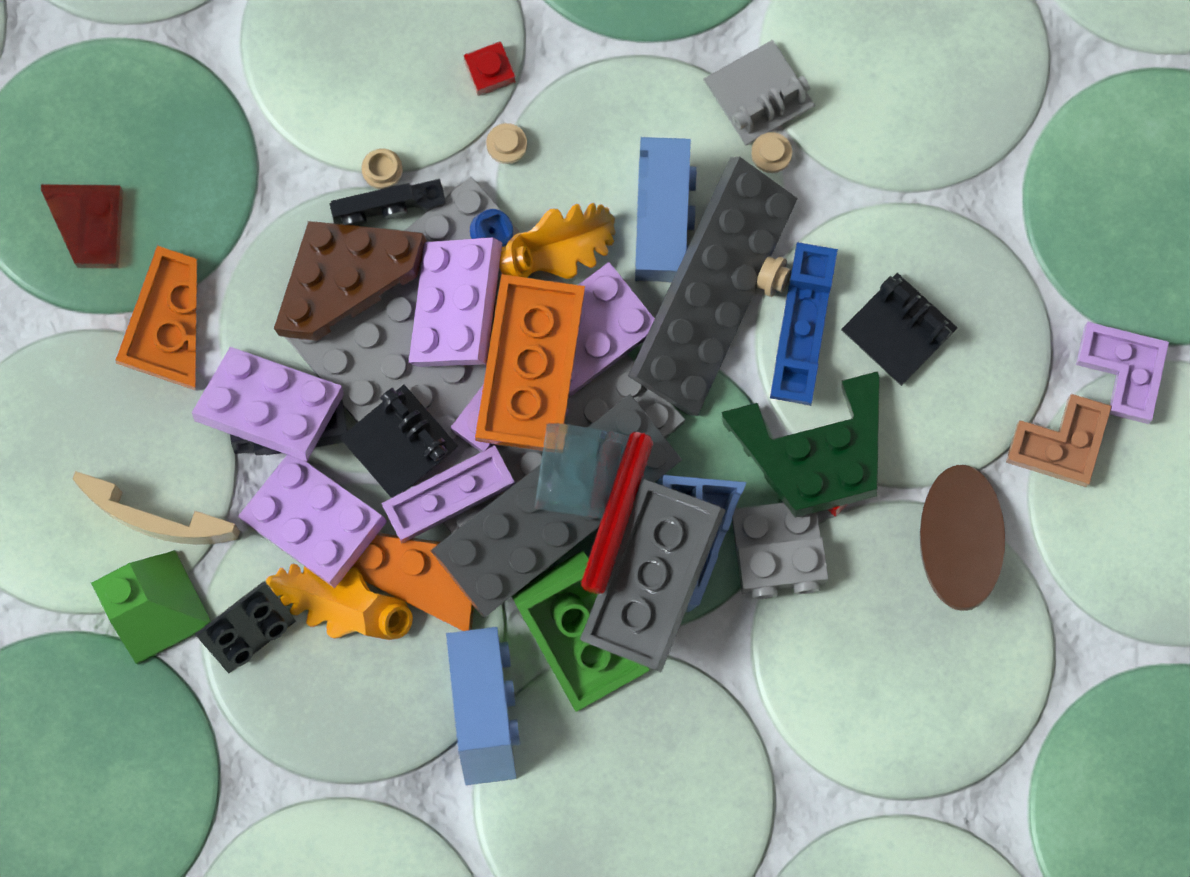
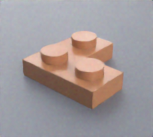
(1065, 453)

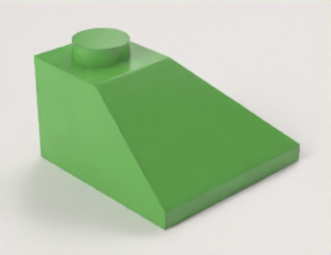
(151, 604)

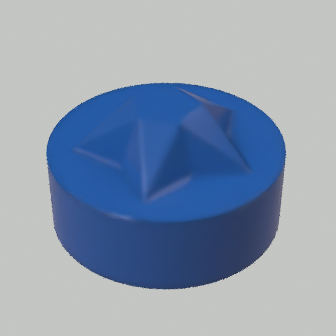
(492, 224)

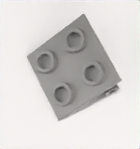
(759, 92)

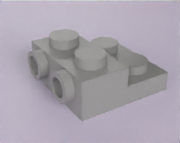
(778, 551)

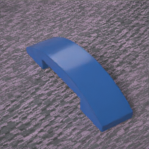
(803, 324)

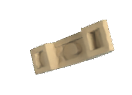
(201, 531)

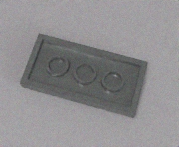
(653, 575)

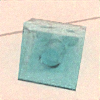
(578, 469)

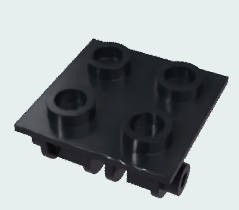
(899, 328)
(398, 441)
(246, 627)

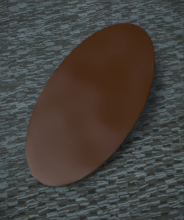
(962, 537)

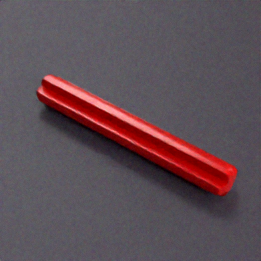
(617, 513)

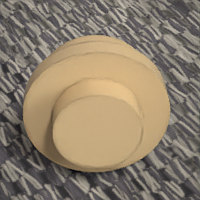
(506, 143)
(771, 152)
(382, 168)
(773, 276)

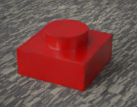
(489, 68)

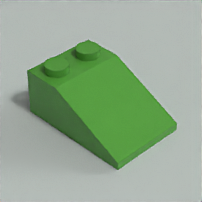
(556, 614)

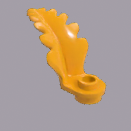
(560, 243)
(345, 608)

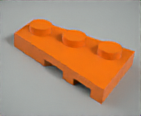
(163, 323)
(415, 577)

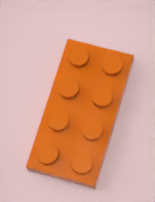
(529, 361)

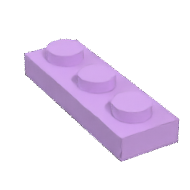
(448, 494)

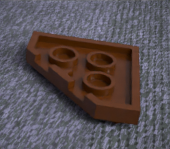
(343, 274)

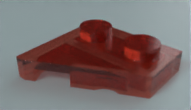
(88, 221)

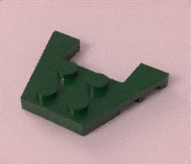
(822, 464)

